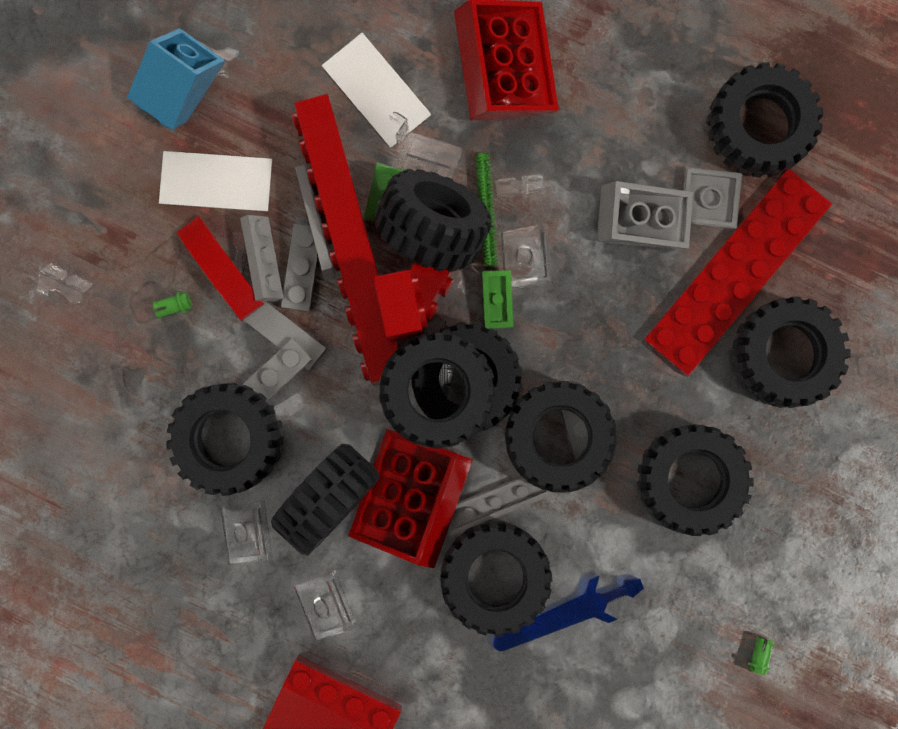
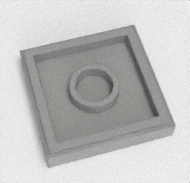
(714, 197)

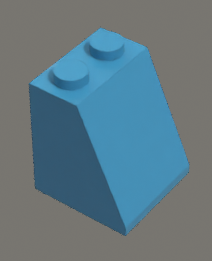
(174, 77)

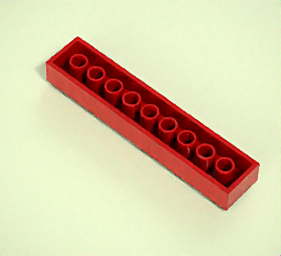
(344, 229)

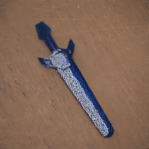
(577, 610)

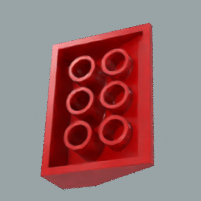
(505, 59)
(411, 501)
(325, 700)

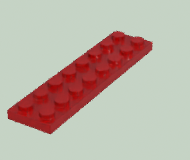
(737, 272)

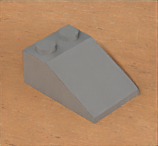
(644, 216)

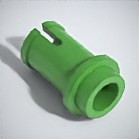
(179, 303)
(761, 659)

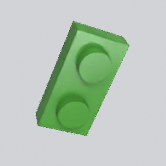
(380, 180)
(497, 299)

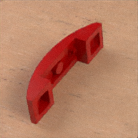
(219, 268)

